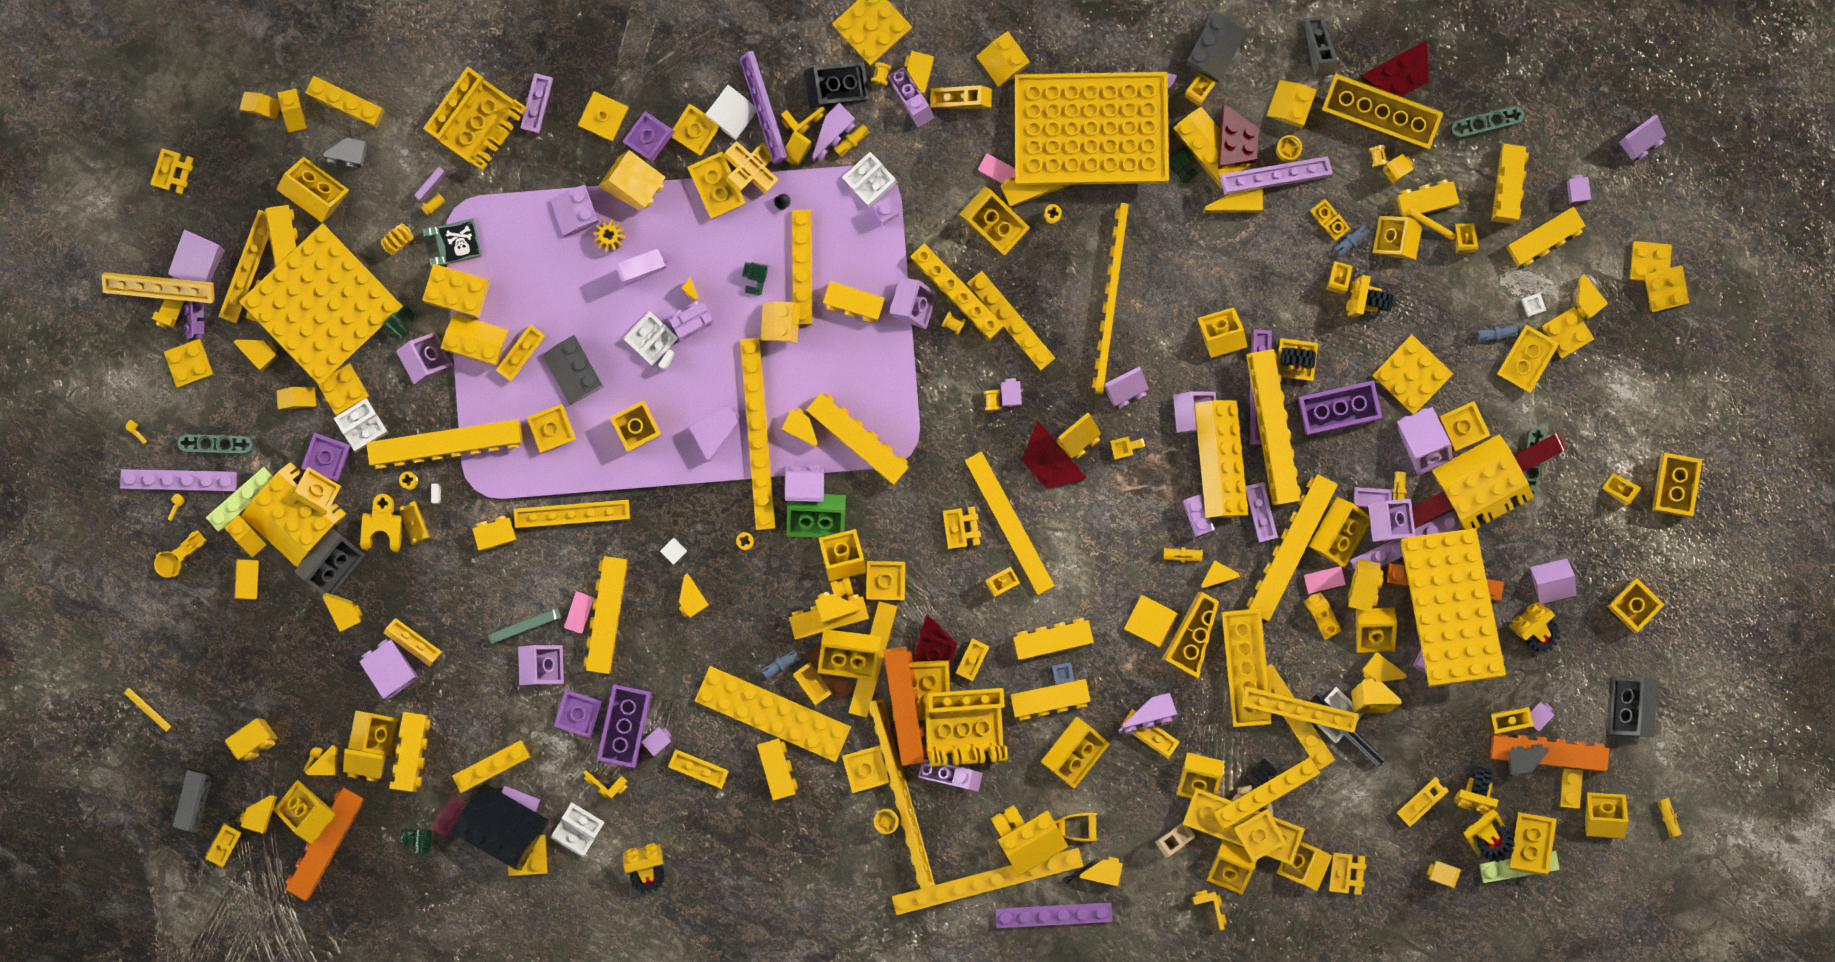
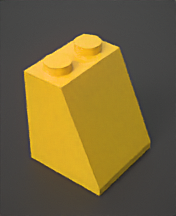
(632, 181)

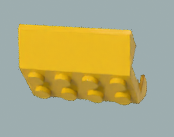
(473, 118)
(1483, 482)
(286, 520)
(964, 726)

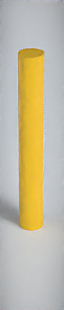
(1430, 223)
(147, 709)

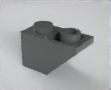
(1525, 760)

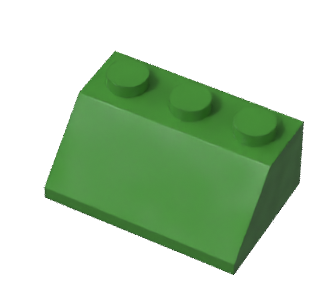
(816, 518)

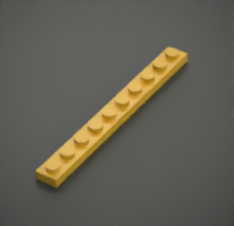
(1111, 290)
(757, 434)
(899, 787)
(983, 882)

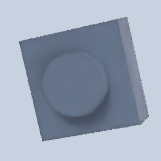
(1063, 673)

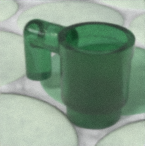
(1180, 160)
(755, 272)
(396, 325)
(421, 839)

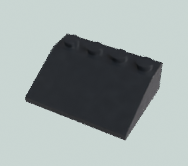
(500, 826)

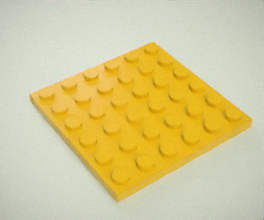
(320, 304)

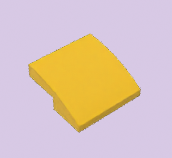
(1151, 621)

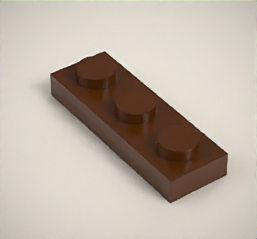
(837, 684)

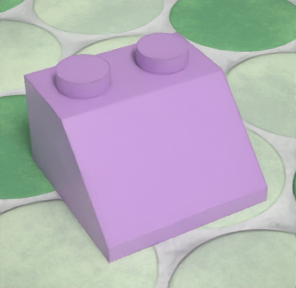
(1643, 138)
(574, 210)
(913, 302)
(424, 357)
(1126, 387)
(1185, 409)
(804, 483)
(1391, 520)
(540, 665)

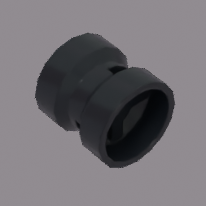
(1264, 771)

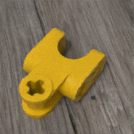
(381, 520)

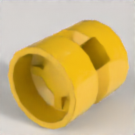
(1288, 149)
(886, 821)
(1008, 821)

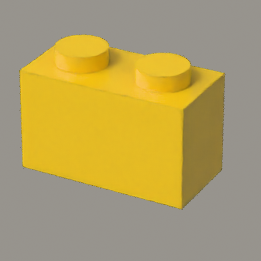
(494, 533)

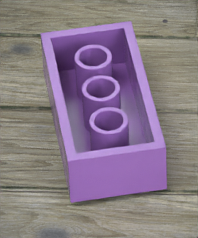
(1339, 408)
(624, 726)

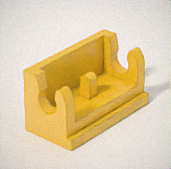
(414, 523)
(246, 579)
(812, 683)
(222, 844)

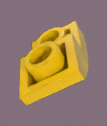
(1329, 219)

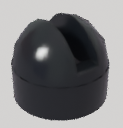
(782, 201)

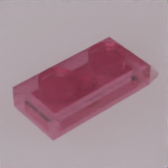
(448, 816)

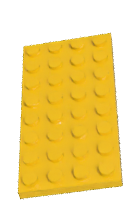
(1452, 607)

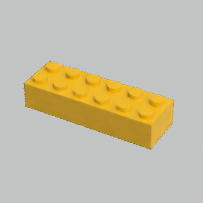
(1382, 111)
(1221, 459)

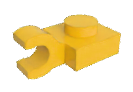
(1123, 447)

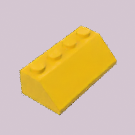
(1202, 138)

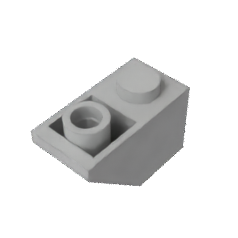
(347, 151)

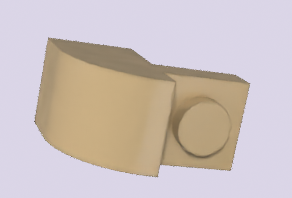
(1175, 839)

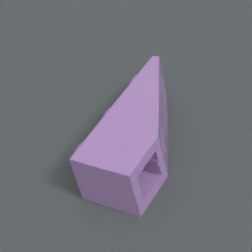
(911, 97)
(834, 125)
(1155, 711)
(951, 775)

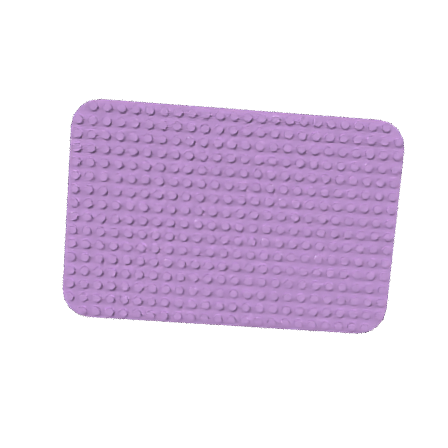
(574, 289)

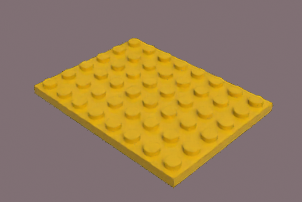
(1091, 128)

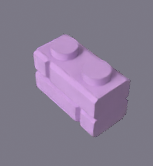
(691, 320)
(1196, 514)

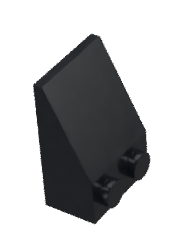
(836, 84)

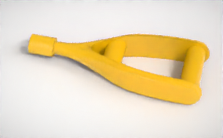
(1091, 826)

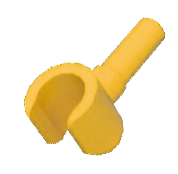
(131, 426)
(178, 500)
(314, 753)

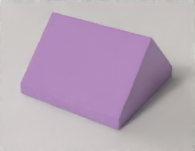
(1553, 581)

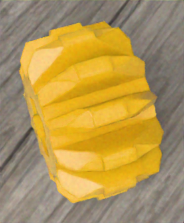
(613, 230)
(397, 239)

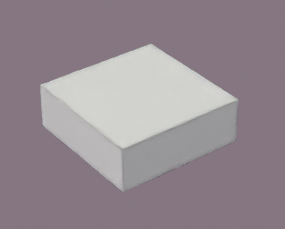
(1533, 305)
(666, 360)
(435, 494)
(673, 551)

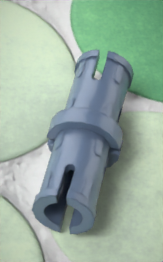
(1352, 240)
(1497, 333)
(780, 664)

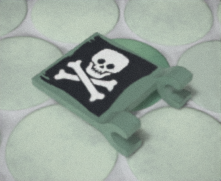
(455, 242)

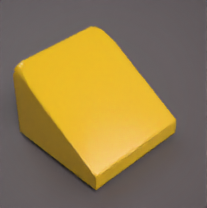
(689, 290)

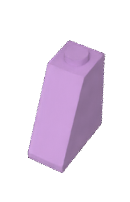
(641, 266)
(715, 430)

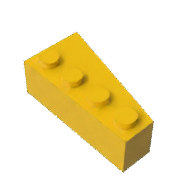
(1509, 184)
(1192, 636)
(410, 752)

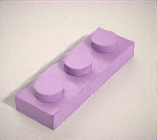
(537, 103)
(1261, 512)

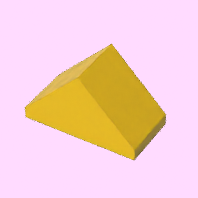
(1199, 89)
(260, 105)
(1465, 238)
(1339, 278)
(296, 398)
(1621, 489)
(1218, 574)
(1002, 582)
(326, 763)

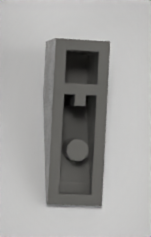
(1320, 47)

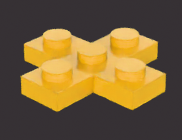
(750, 167)

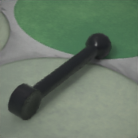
(1067, 879)

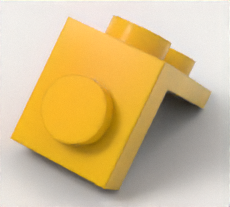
(790, 123)
(168, 313)
(1323, 615)
(618, 787)
(1203, 896)

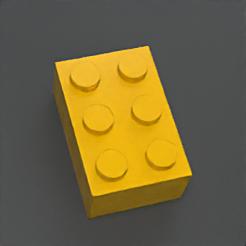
(456, 291)
(1676, 485)
(251, 740)

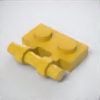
(166, 168)
(955, 527)
(1341, 873)

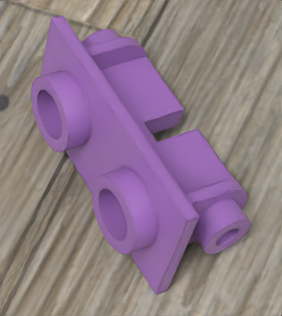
(194, 327)

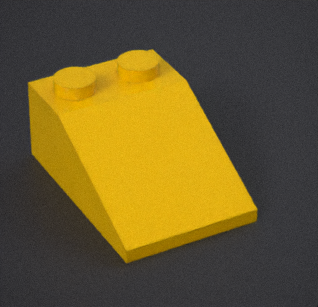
(994, 220)
(1079, 436)
(304, 812)

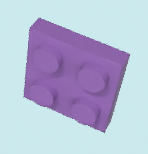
(648, 136)
(326, 456)
(578, 713)

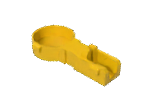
(166, 562)

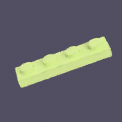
(239, 500)
(1500, 870)

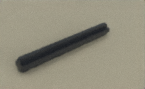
(1361, 743)

